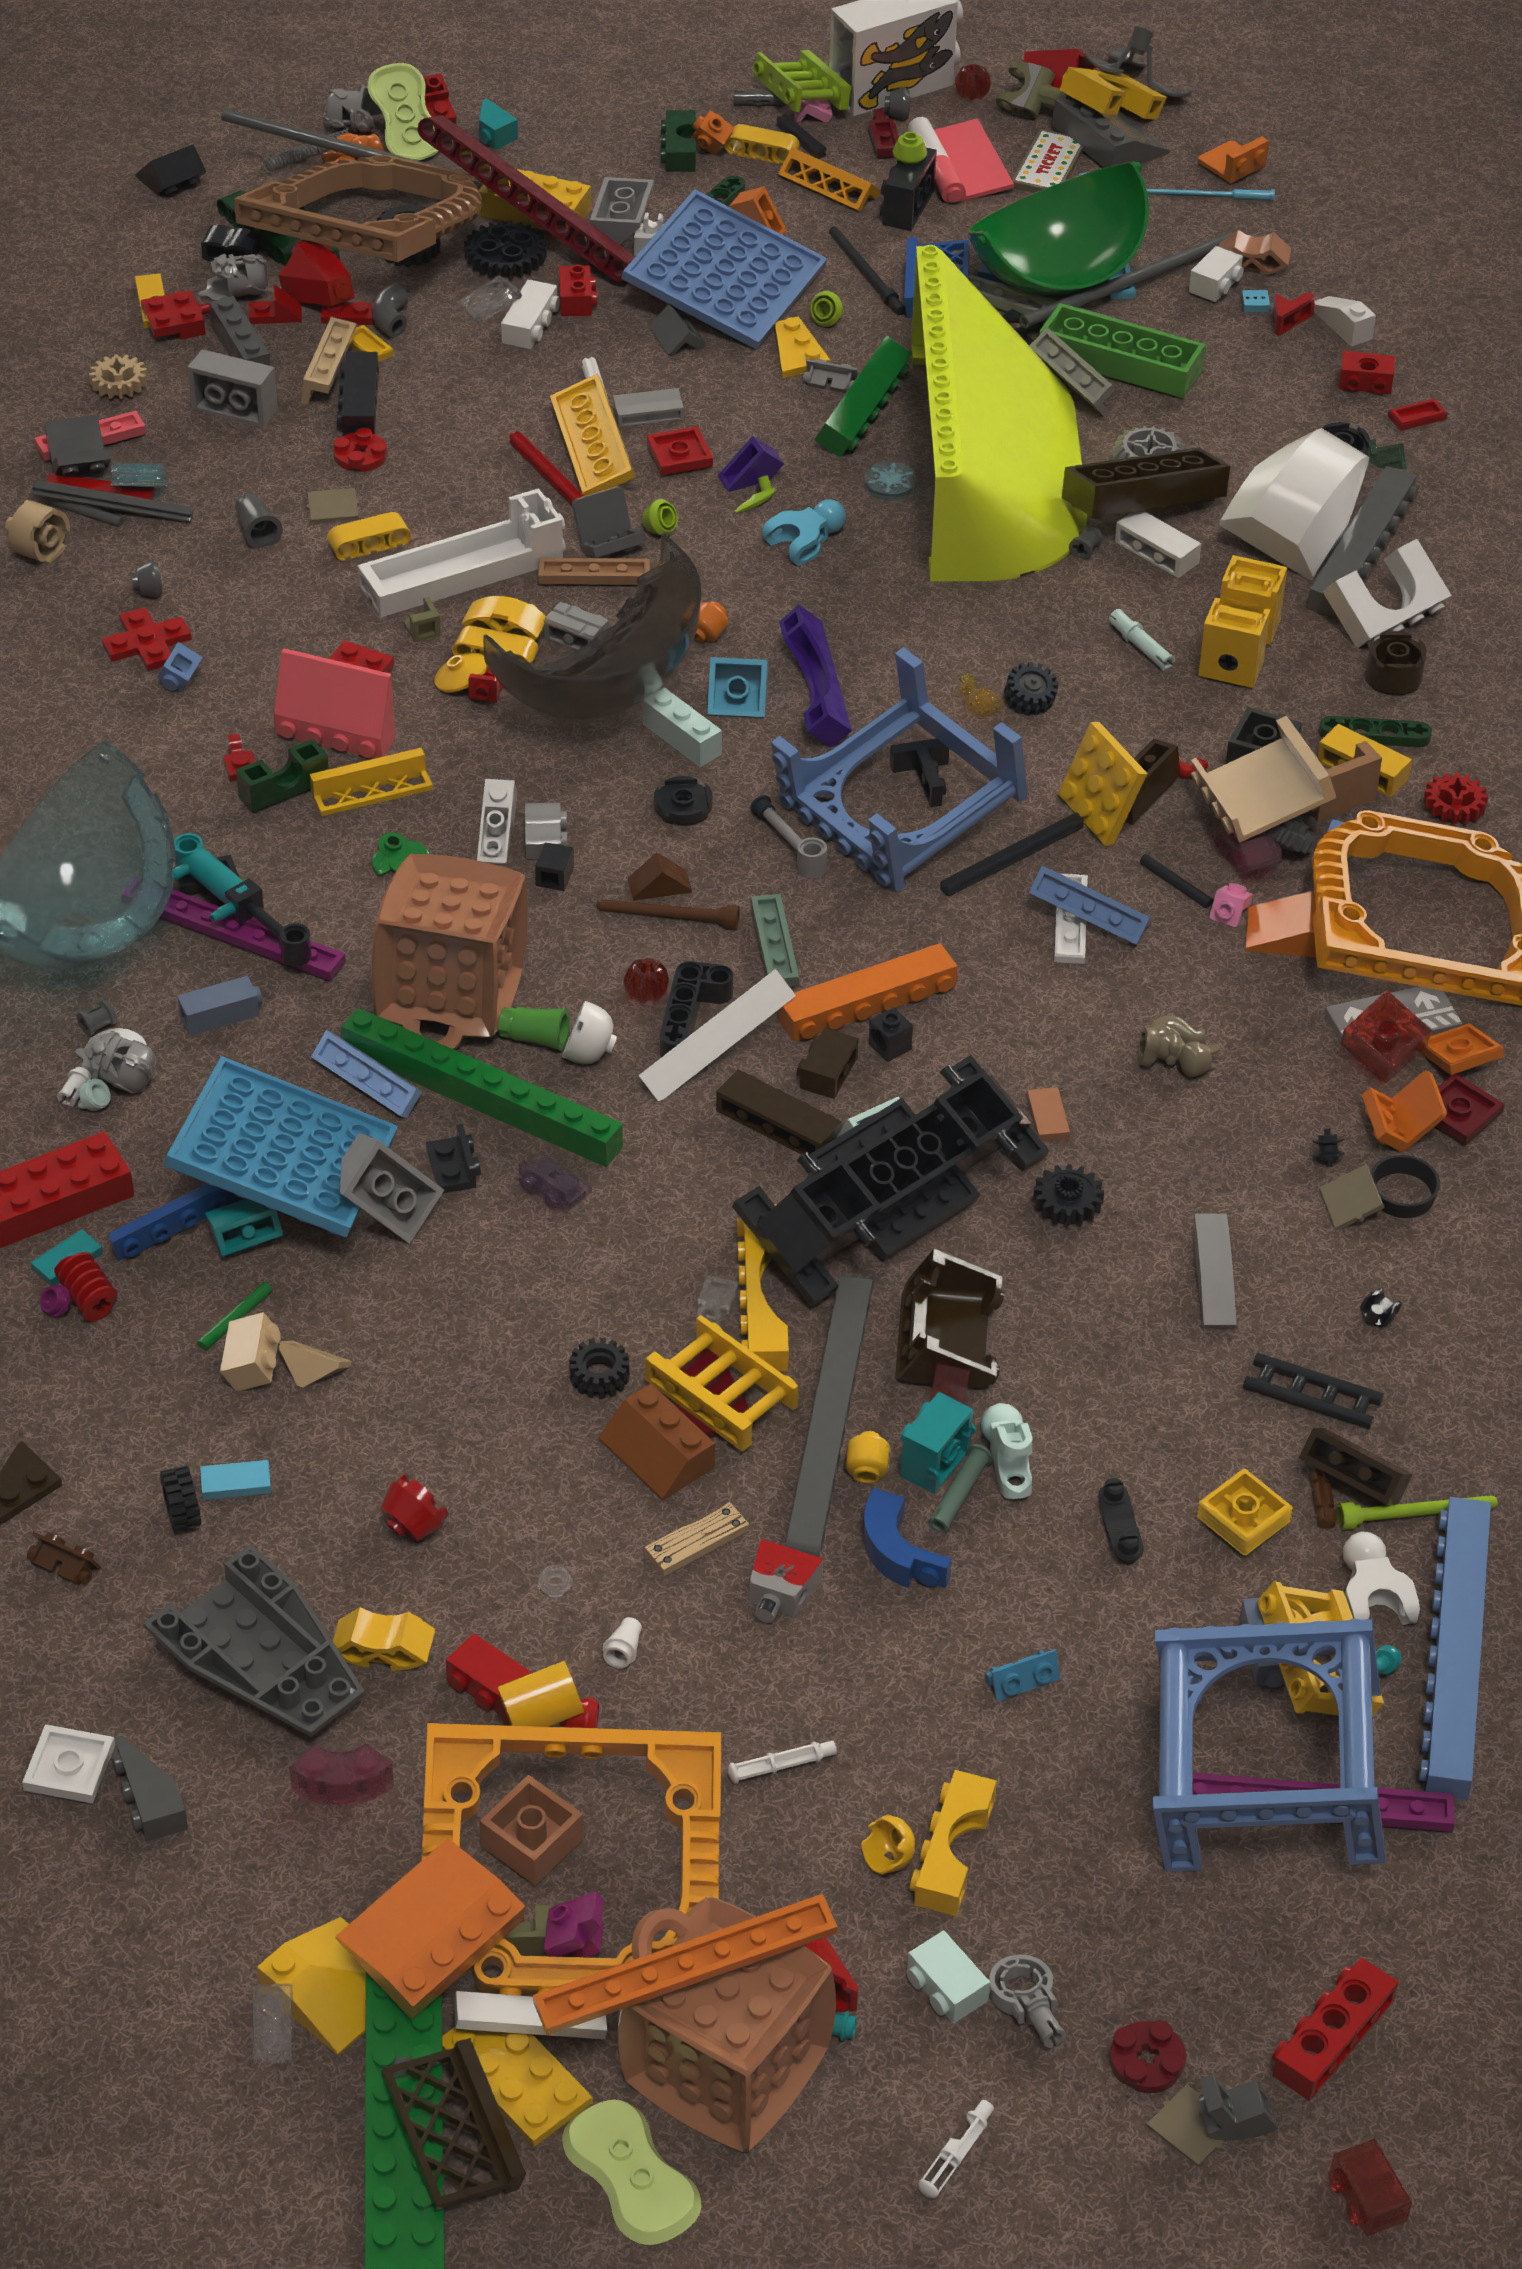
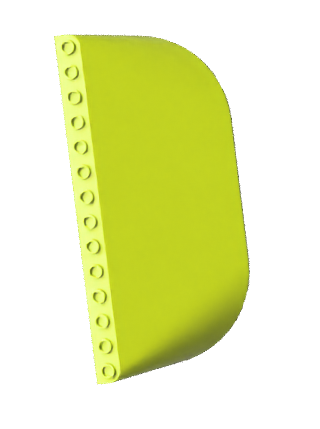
(996, 431)

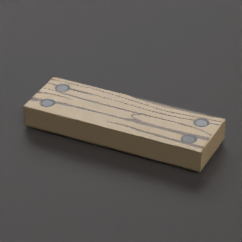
(696, 1539)

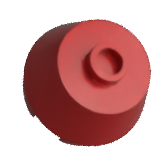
(411, 1509)

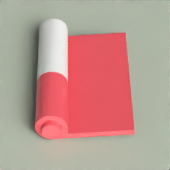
(965, 160)

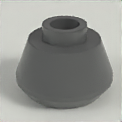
(898, 103)
(147, 580)

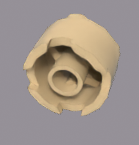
(37, 531)

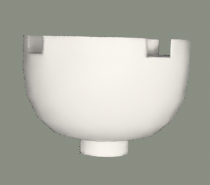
(590, 1035)

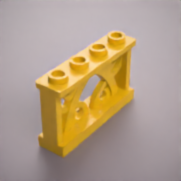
(1302, 1685)

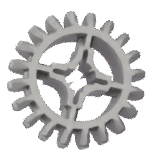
(1145, 442)

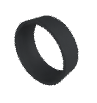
(1412, 1166)

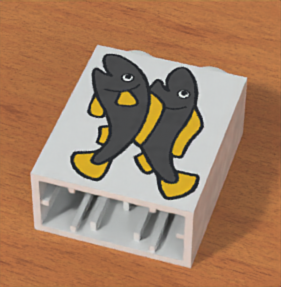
(894, 46)

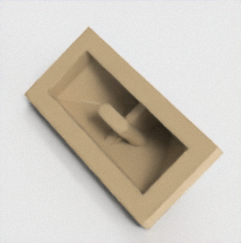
(310, 1364)

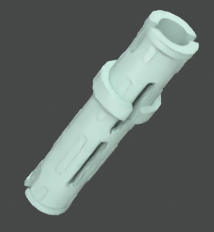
(1134, 632)

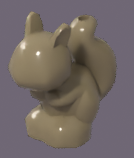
(1175, 1040)

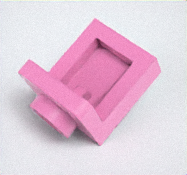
(819, 109)
(1230, 903)

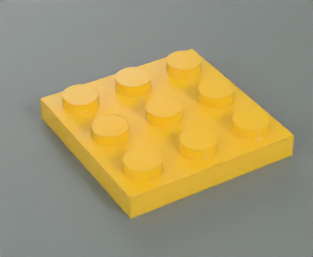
(1102, 783)

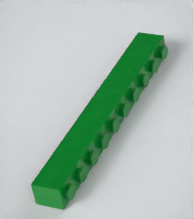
(485, 1088)

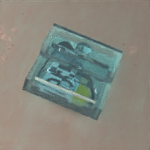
(138, 474)

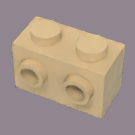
(250, 1351)

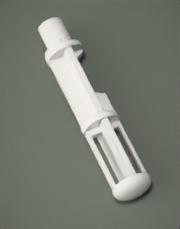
(781, 1760)
(957, 2149)

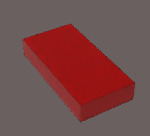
(1417, 414)

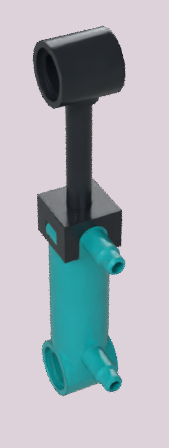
(240, 898)

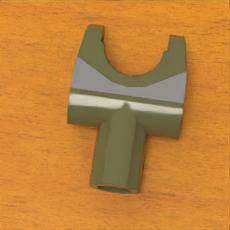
(1035, 92)

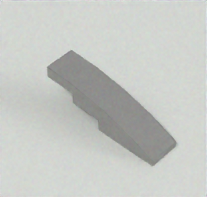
(1215, 1271)

